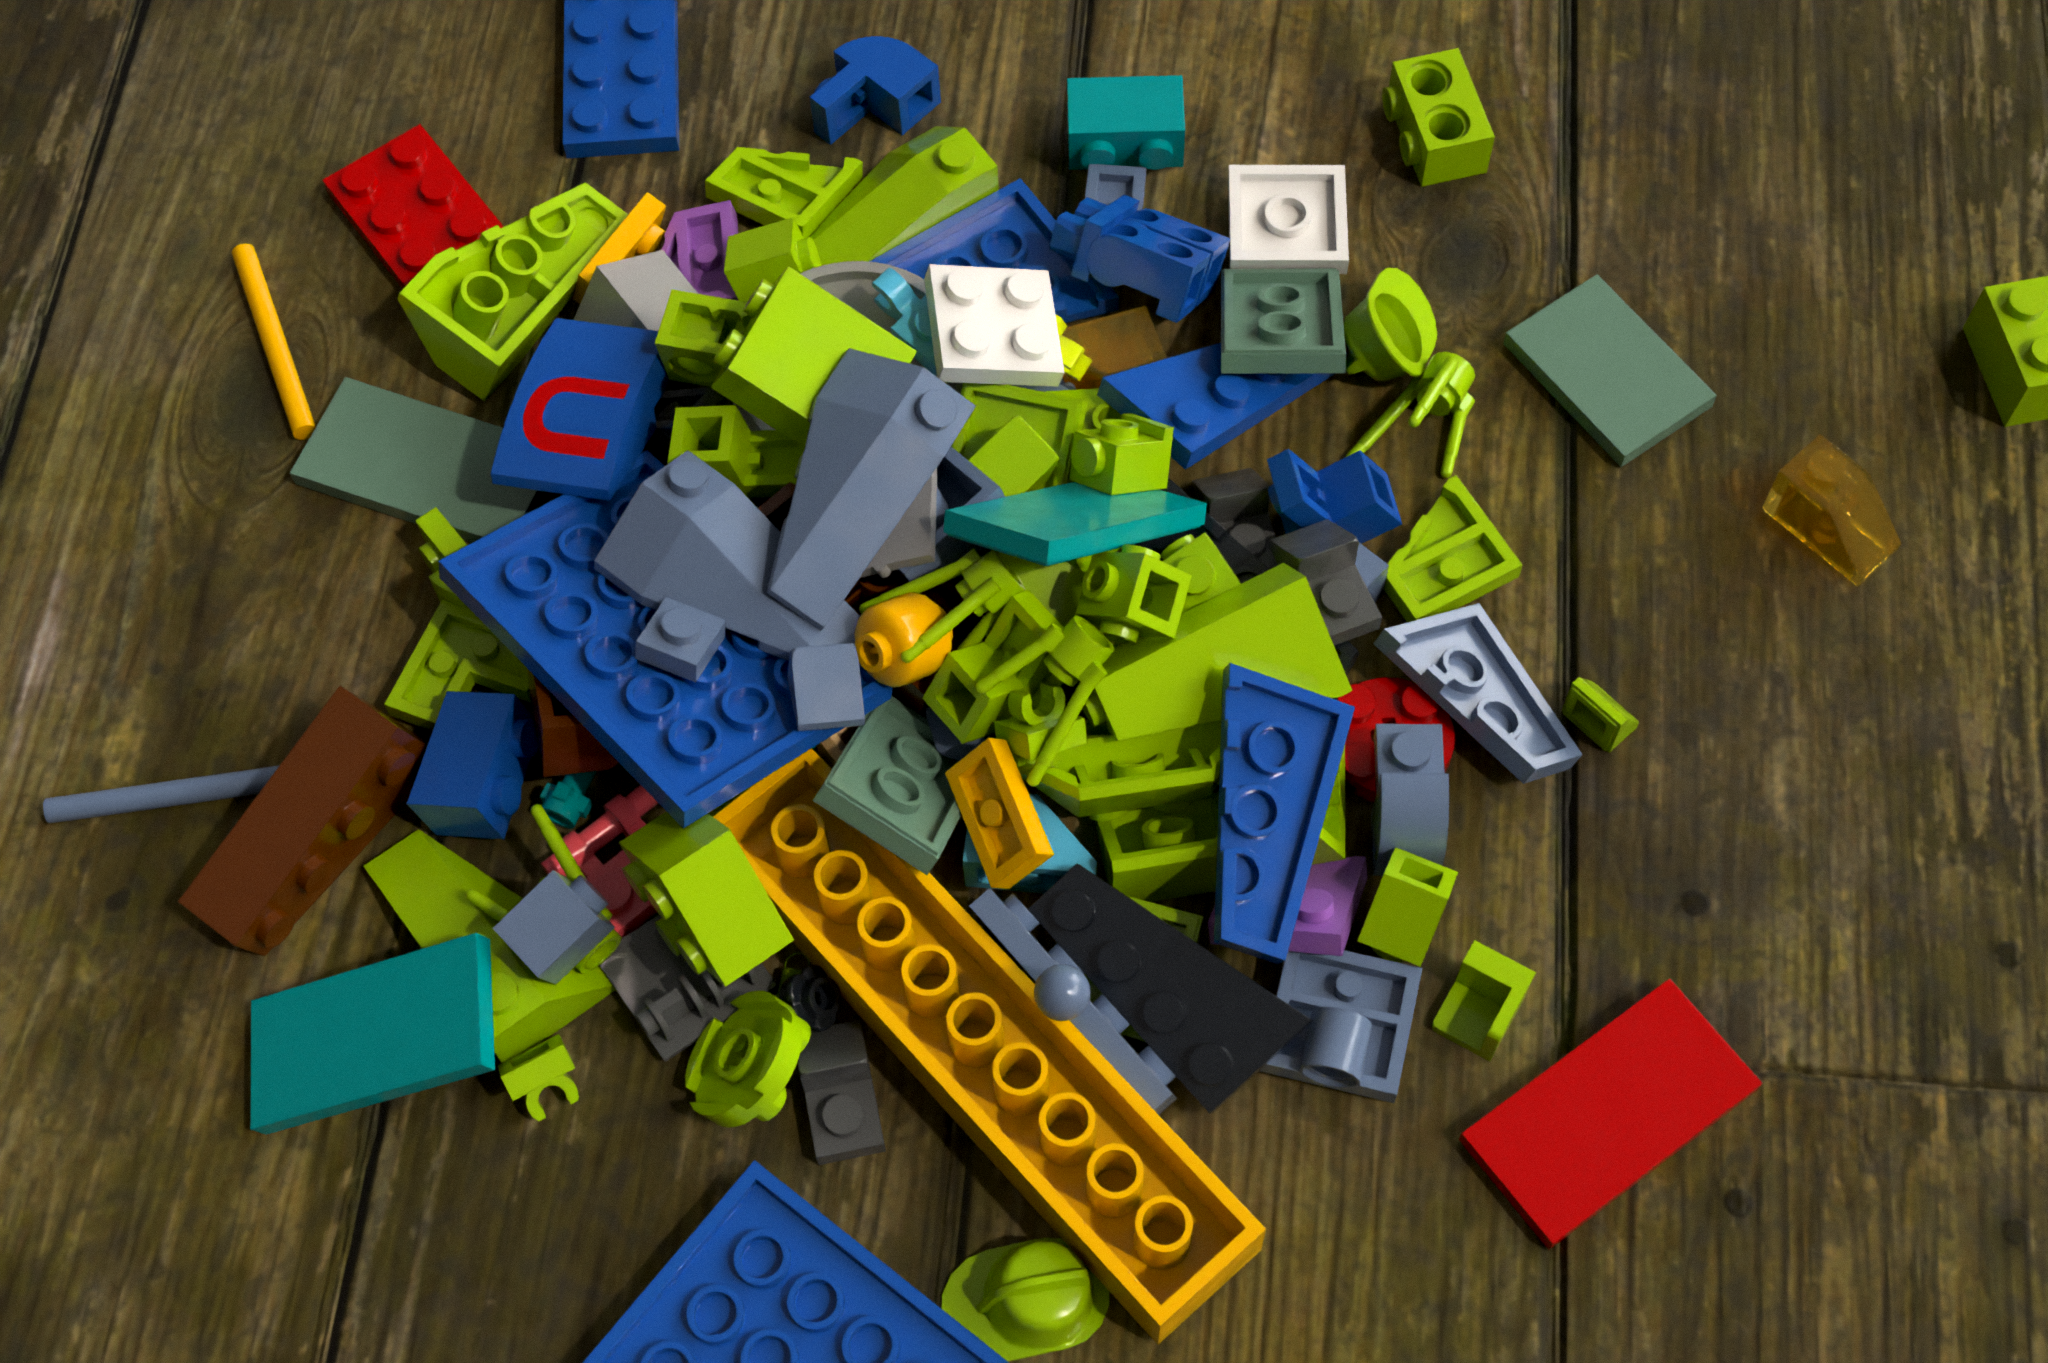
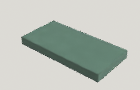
(408, 460)

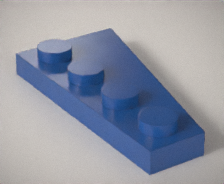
(1200, 400)
(1273, 797)

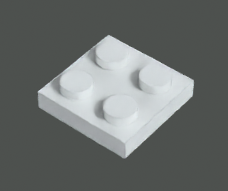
(1287, 217)
(993, 325)

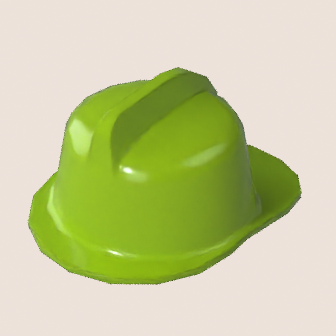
(1390, 329)
(1027, 1298)

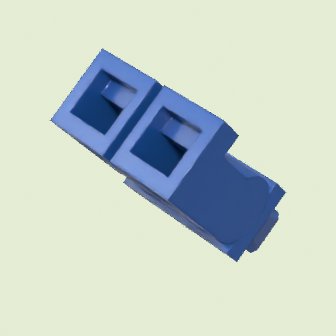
(1142, 251)

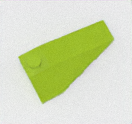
(907, 195)
(499, 294)
(428, 893)

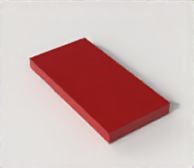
(1609, 1113)

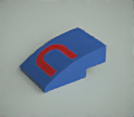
(581, 410)

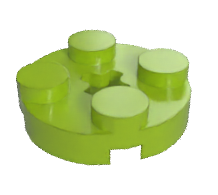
(747, 1061)

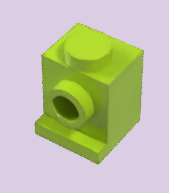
(1123, 455)

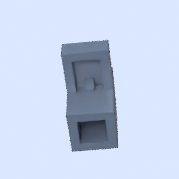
(1410, 793)

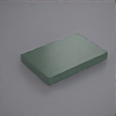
(1282, 321)
(1609, 370)
(894, 786)

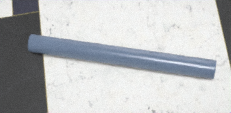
(156, 795)

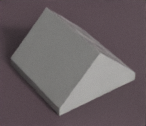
(632, 292)

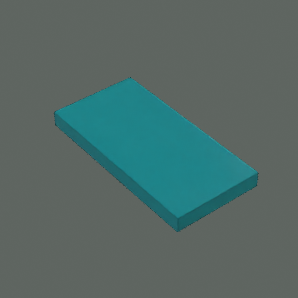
(1071, 521)
(372, 1034)

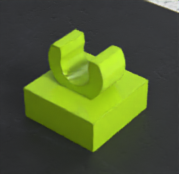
(1031, 728)
(537, 1069)

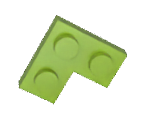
(453, 657)

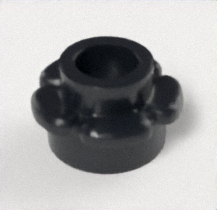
(812, 997)

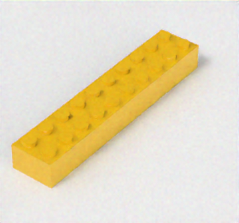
(1012, 1078)

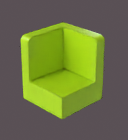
(1483, 1000)

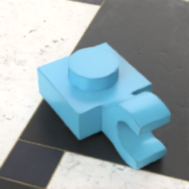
(911, 313)

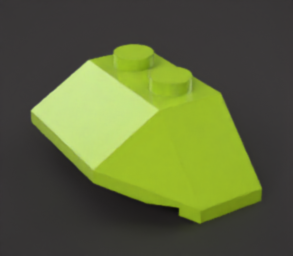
(1132, 773)

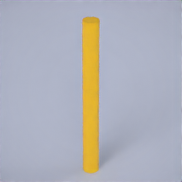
(273, 341)

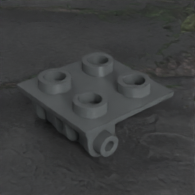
(668, 995)

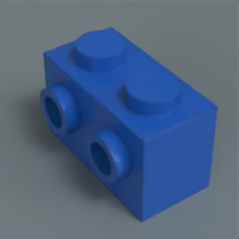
(474, 765)

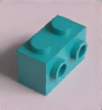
(1126, 121)

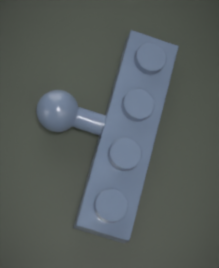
(1065, 995)

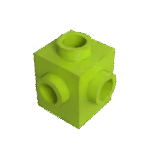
(1133, 594)

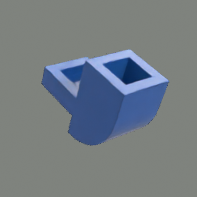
(877, 78)
(1348, 493)

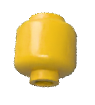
(895, 627)

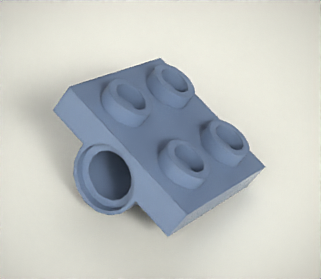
(1359, 1023)

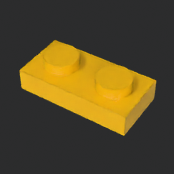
(635, 236)
(999, 813)

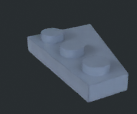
(1482, 687)

